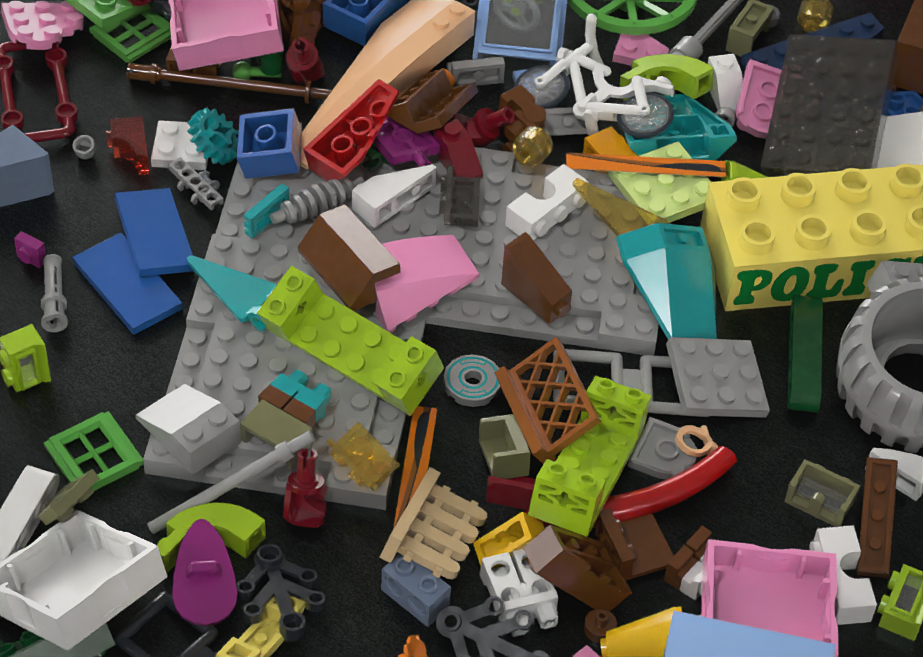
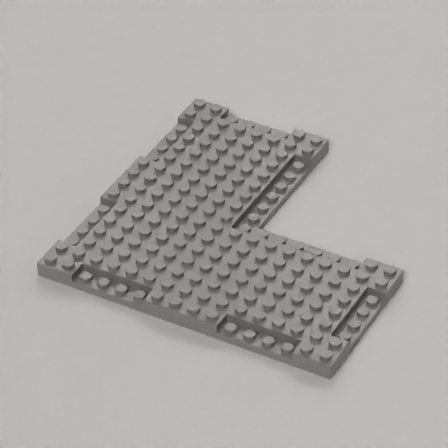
(238, 361)

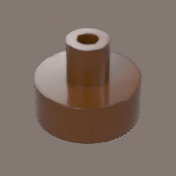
(597, 623)

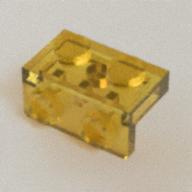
(364, 455)

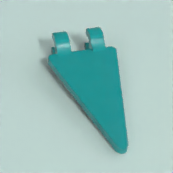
(236, 290)

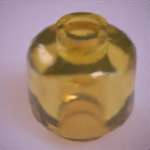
(815, 14)
(532, 146)

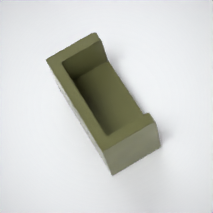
(747, 26)
(273, 427)
(504, 447)

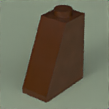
(534, 279)

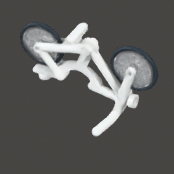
(639, 116)

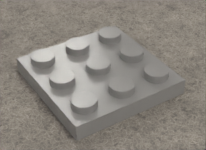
(717, 377)

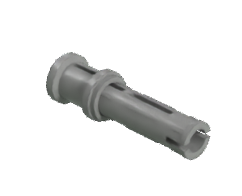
(53, 301)

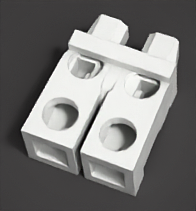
(519, 590)

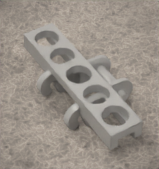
(195, 182)

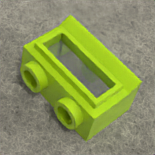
(24, 359)
(904, 607)

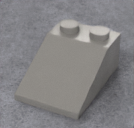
(192, 427)

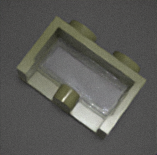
(822, 493)

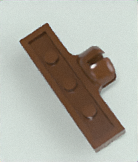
(306, 18)

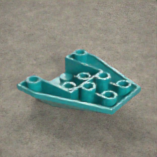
(674, 277)

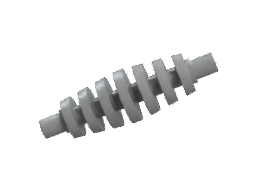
(316, 200)

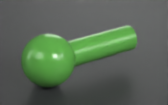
(243, 70)

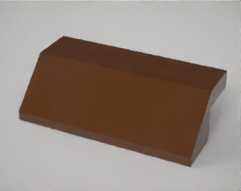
(430, 102)
(347, 256)

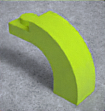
(684, 72)
(236, 526)

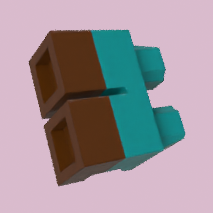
(296, 399)

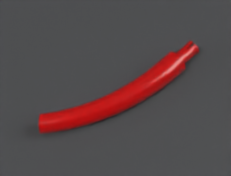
(670, 491)

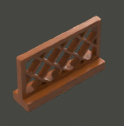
(525, 408)

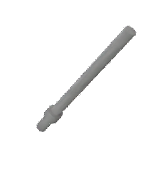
(282, 452)

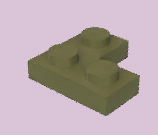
(76, 491)

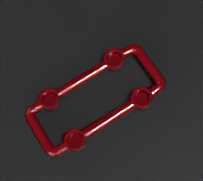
(65, 112)

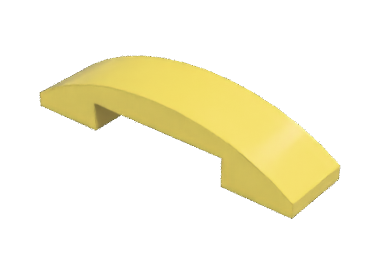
(263, 637)

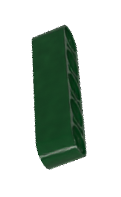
(805, 354)

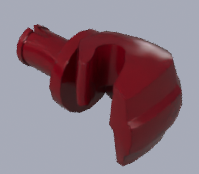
(304, 62)
(486, 124)
(305, 493)

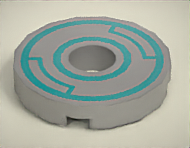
(471, 367)

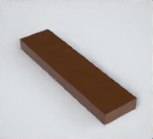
(877, 517)

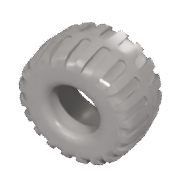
(879, 330)

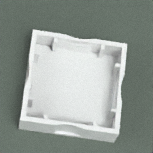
(76, 579)

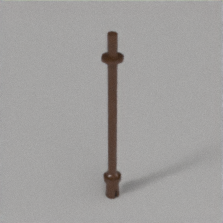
(155, 74)

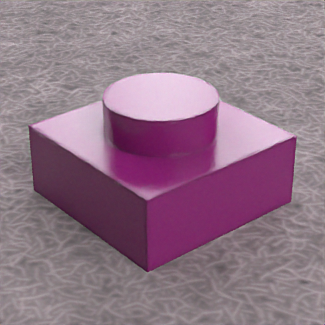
(30, 249)

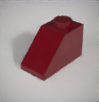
(457, 150)

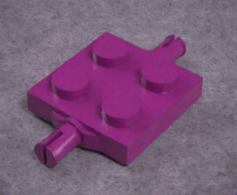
(403, 145)

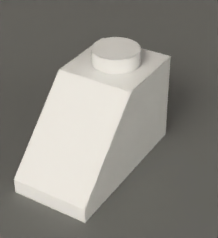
(726, 80)

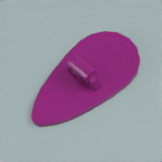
(203, 577)

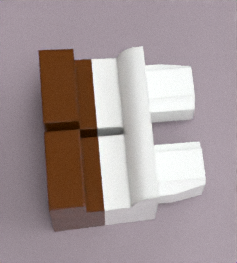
(685, 568)

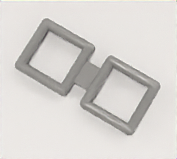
(631, 378)

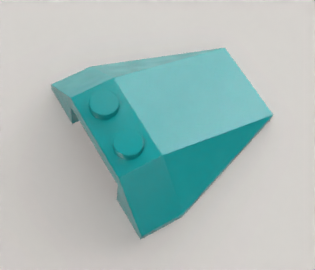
(694, 127)

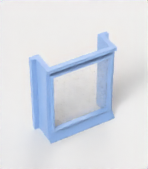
(520, 29)

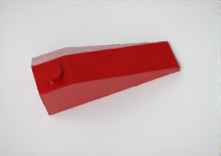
(351, 134)

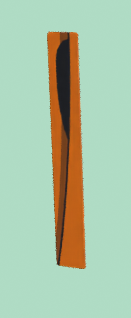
(646, 164)
(416, 456)

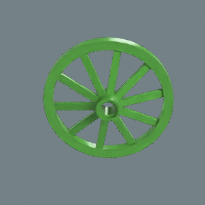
(633, 26)

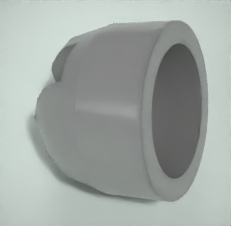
(728, 112)
(85, 143)

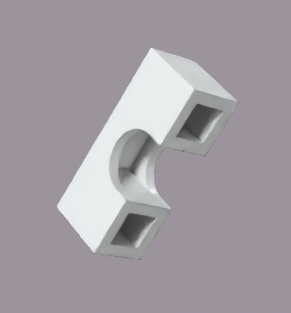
(538, 215)
(854, 597)

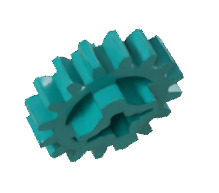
(213, 136)

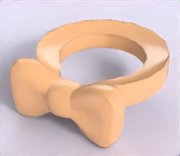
(701, 433)

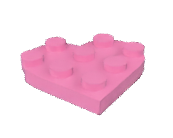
(40, 22)
(757, 98)

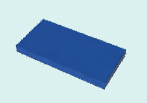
(154, 231)
(114, 276)

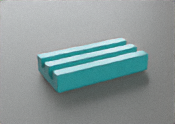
(259, 216)

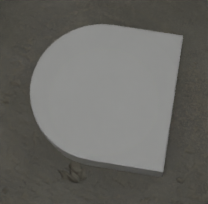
(658, 452)

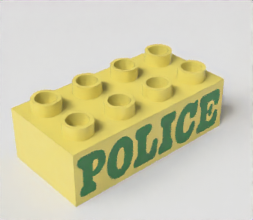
(811, 233)

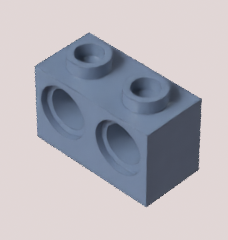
(415, 589)

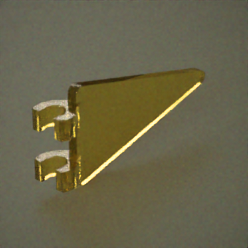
(614, 211)

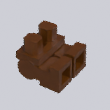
(525, 112)

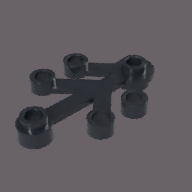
(271, 561)
(487, 637)

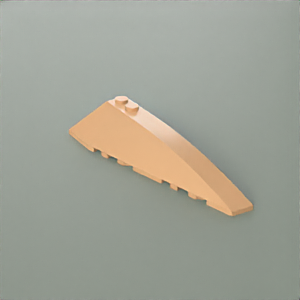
(397, 53)

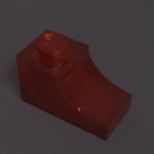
(129, 141)

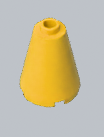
(639, 638)

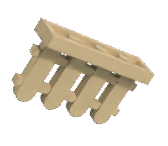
(423, 532)

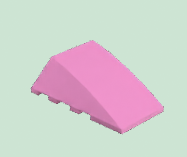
(428, 272)

